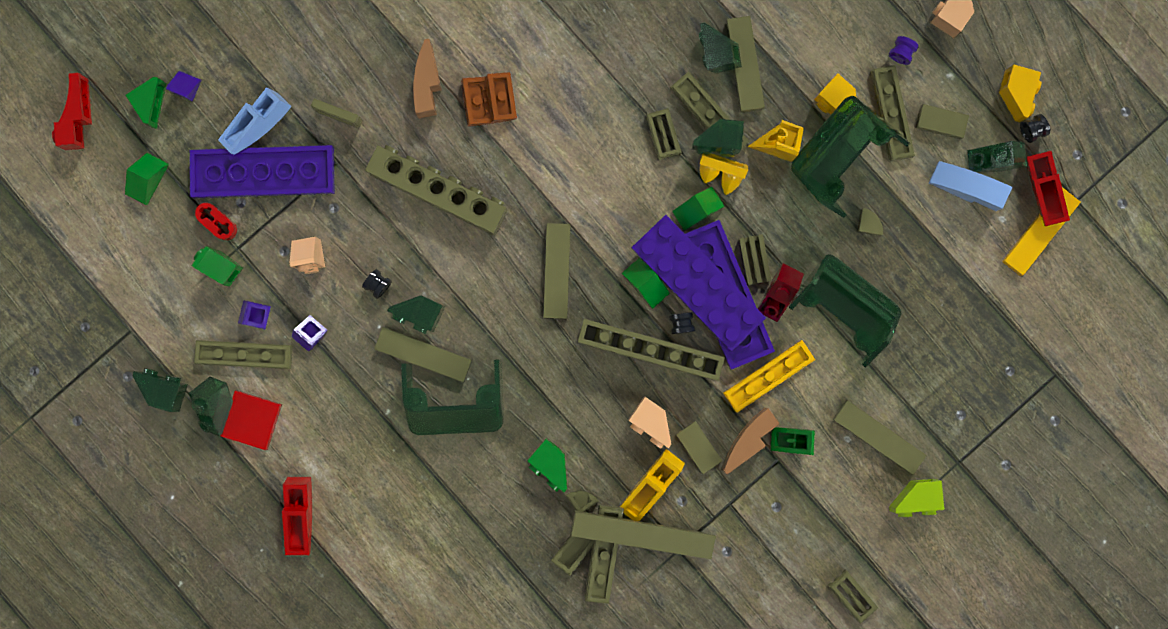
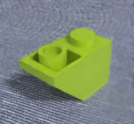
(919, 496)

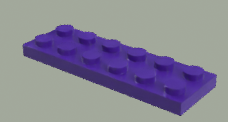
(262, 172)
(715, 245)
(698, 283)

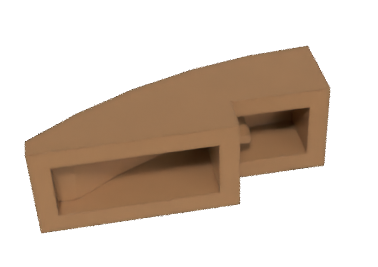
(426, 81)
(749, 440)

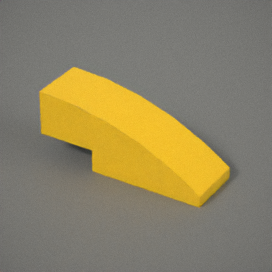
(652, 485)

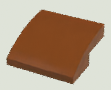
(488, 99)

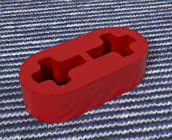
(213, 226)

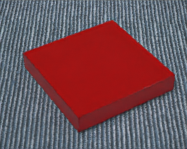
(251, 420)

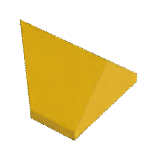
(781, 141)

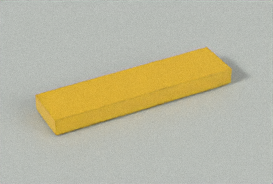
(1035, 240)
(769, 376)

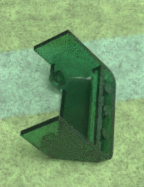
(837, 147)
(853, 302)
(457, 419)

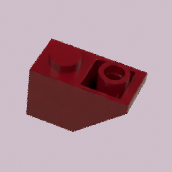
(780, 292)

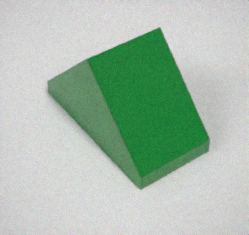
(148, 100)
(144, 177)
(697, 208)
(646, 283)
(793, 440)

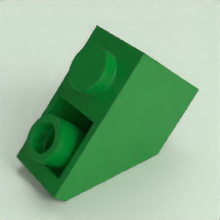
(216, 265)
(551, 463)

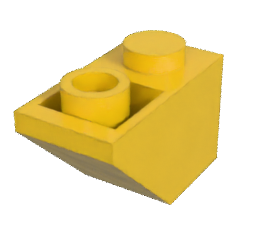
(1019, 90)
(834, 94)

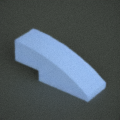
(254, 121)
(970, 185)

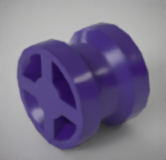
(903, 50)

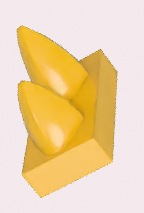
(732, 171)

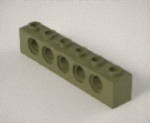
(385, 157)
(651, 350)

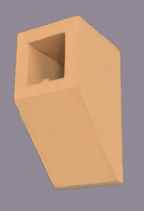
(952, 16)
(307, 255)
(652, 420)

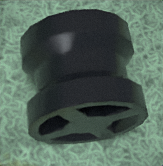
(1035, 128)
(376, 283)
(682, 323)

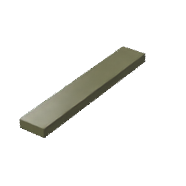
(642, 535)

